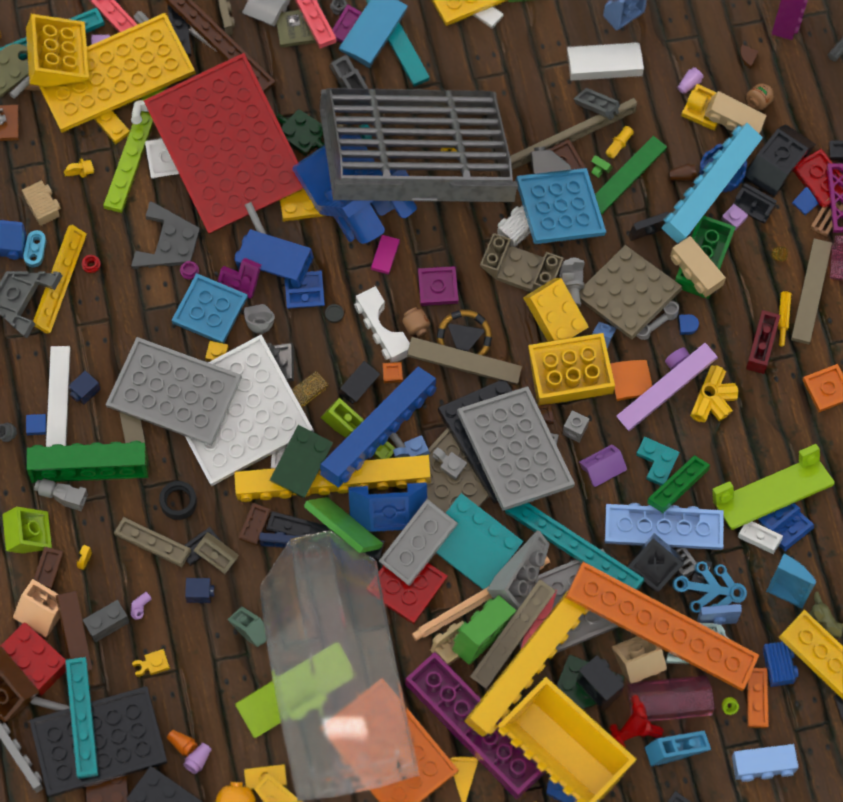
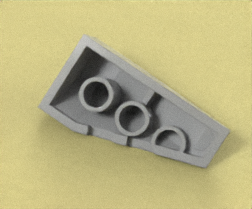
(521, 572)

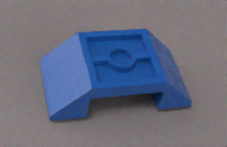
(386, 510)

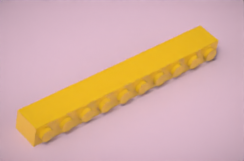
(373, 473)
(524, 666)

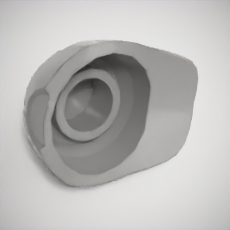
(259, 318)

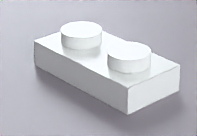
(760, 536)

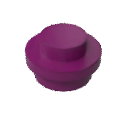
(189, 269)

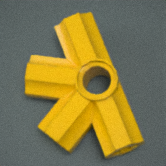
(720, 394)

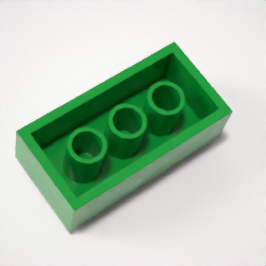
(714, 240)

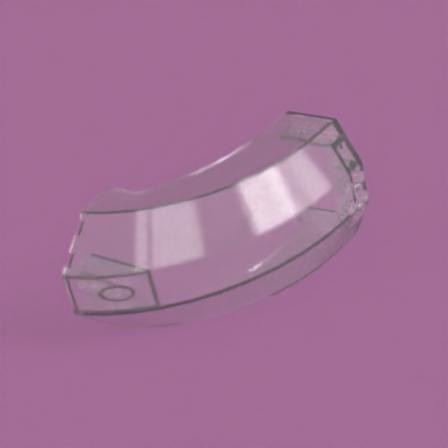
(335, 670)

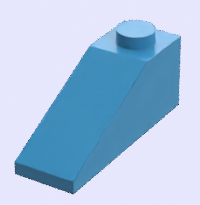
(676, 747)

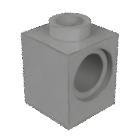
(575, 426)

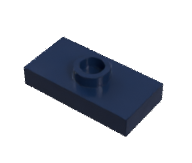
(278, 539)

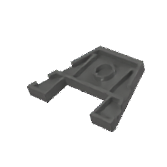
(175, 243)
(16, 292)

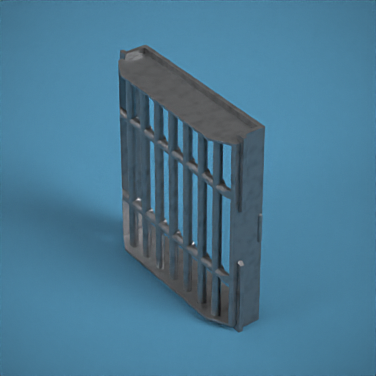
(416, 187)

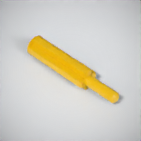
(784, 311)

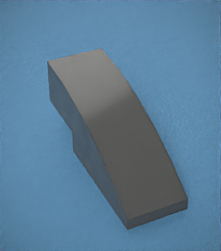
(346, 74)

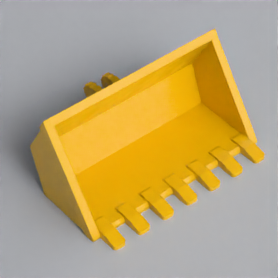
(566, 743)

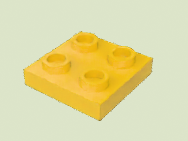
(697, 106)

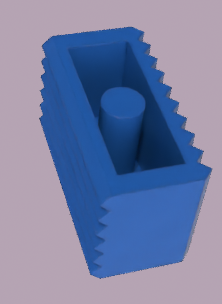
(779, 664)

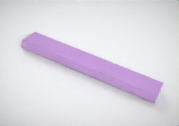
(667, 386)

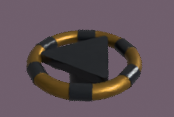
(465, 336)

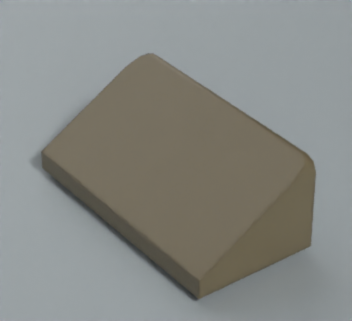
(216, 552)

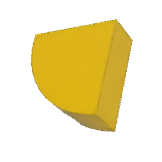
(85, 556)

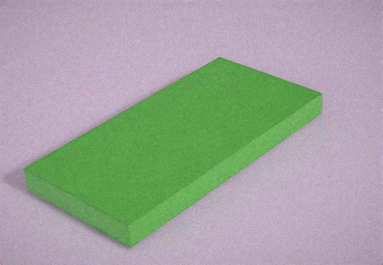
(343, 525)

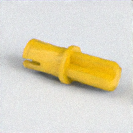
(619, 142)

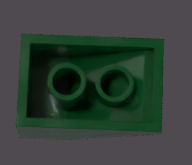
(301, 461)

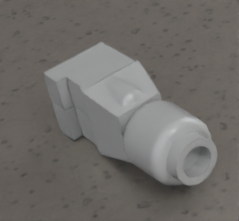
(63, 493)

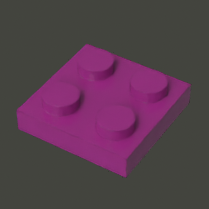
(438, 286)

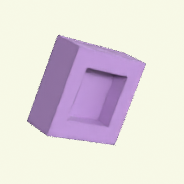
(734, 216)

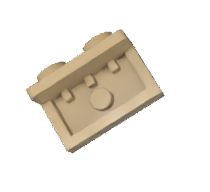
(444, 643)

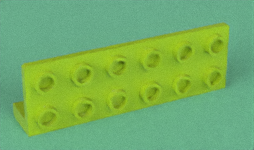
(774, 490)

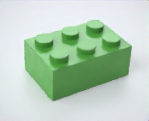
(482, 629)

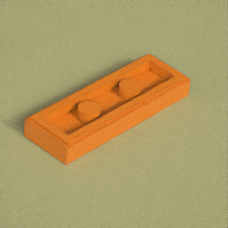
(757, 699)

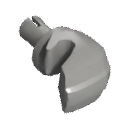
(572, 275)

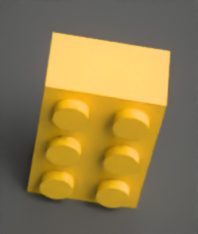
(555, 311)

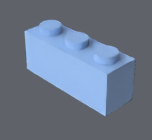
(765, 762)

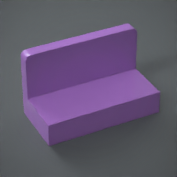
(604, 465)

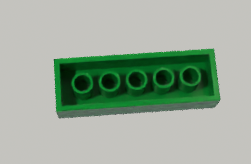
(88, 462)

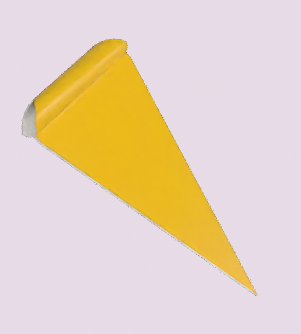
(466, 772)

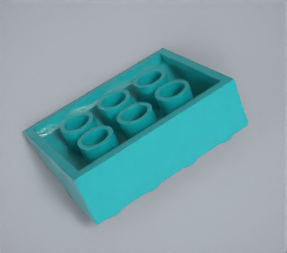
(478, 543)

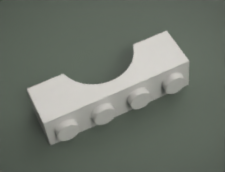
(393, 344)

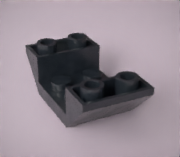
(778, 159)

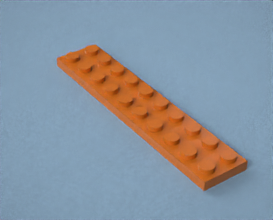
(662, 626)

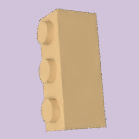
(732, 113)
(697, 266)

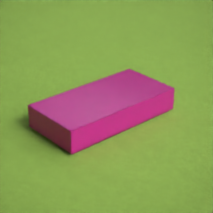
(385, 254)

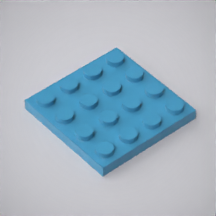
(560, 206)

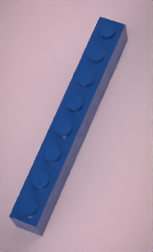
(378, 427)

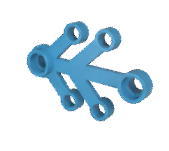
(713, 587)

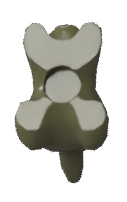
(824, 617)

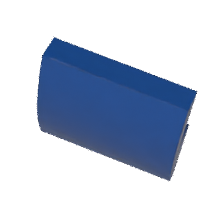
(309, 294)
(788, 523)

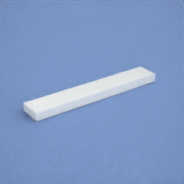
(58, 395)

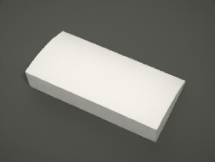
(605, 61)

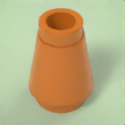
(182, 743)

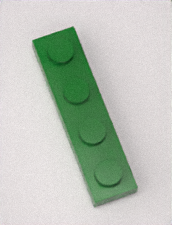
(678, 484)

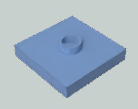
(720, 614)

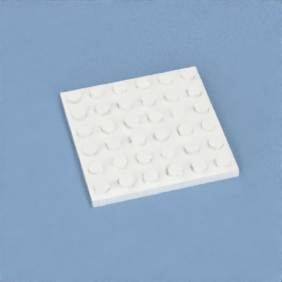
(259, 415)

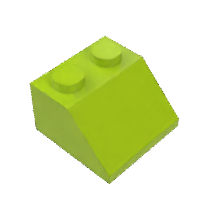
(26, 530)

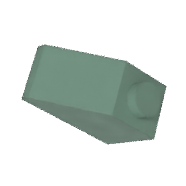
(249, 626)

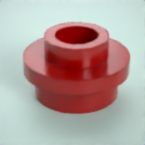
(91, 259)

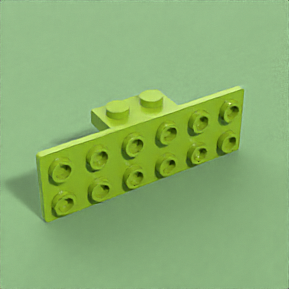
(260, 710)

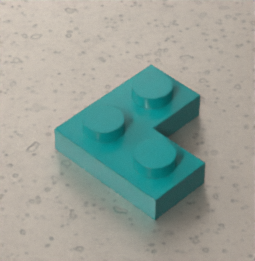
(661, 457)

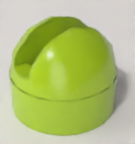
(733, 704)

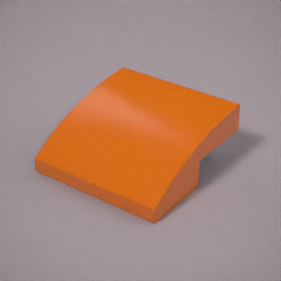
(631, 378)

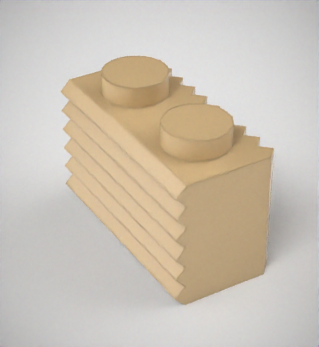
(41, 203)

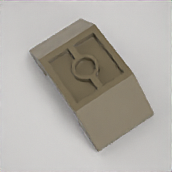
(519, 266)

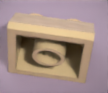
(639, 659)

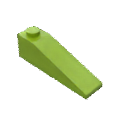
(345, 421)

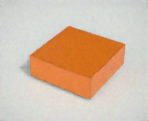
(392, 372)

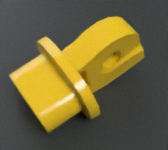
(82, 168)

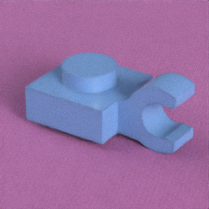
(413, 447)

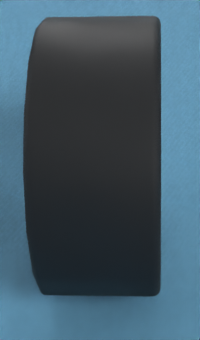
(174, 486)

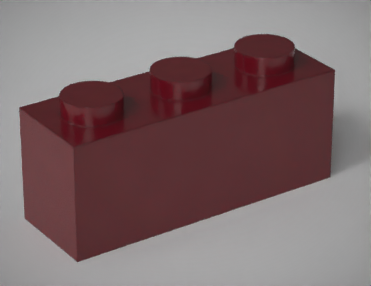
(763, 342)

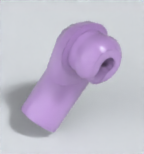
(137, 605)

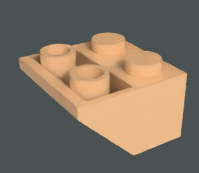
(38, 608)

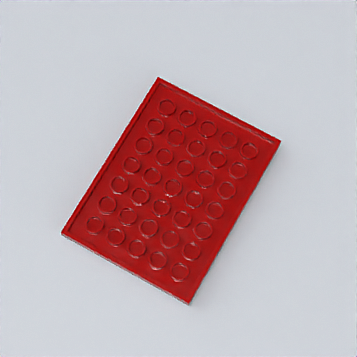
(225, 142)

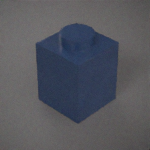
(84, 388)
(199, 590)

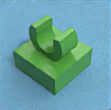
(600, 166)

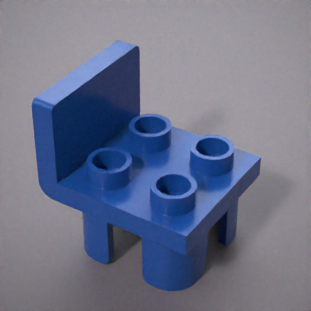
(352, 216)

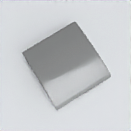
(265, 10)

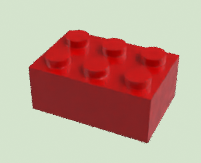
(35, 657)

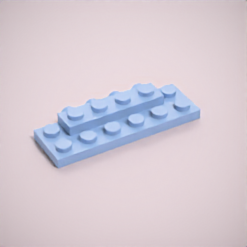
(676, 526)

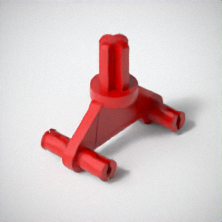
(636, 725)

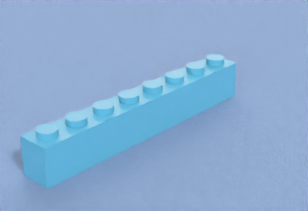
(711, 183)

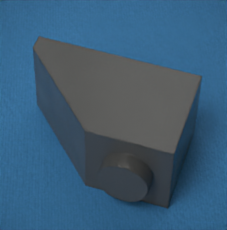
(547, 161)

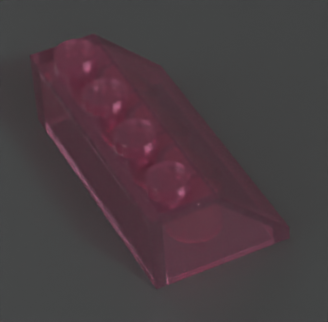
(674, 697)

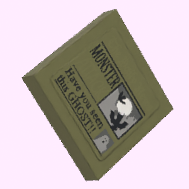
(293, 29)

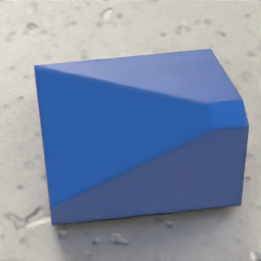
(805, 201)

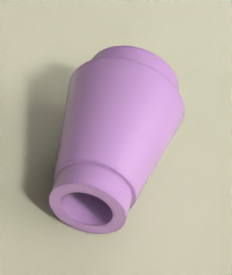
(690, 80)
(197, 758)

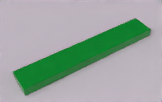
(629, 173)

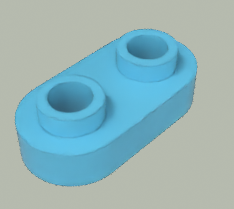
(34, 250)

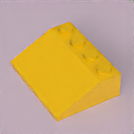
(56, 51)
(571, 369)

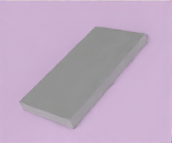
(418, 542)

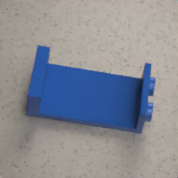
(276, 256)

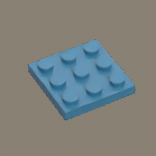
(209, 308)

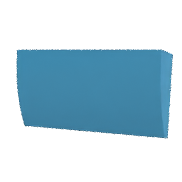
(373, 30)
(791, 582)

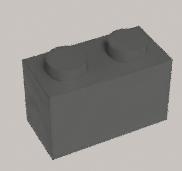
(106, 621)

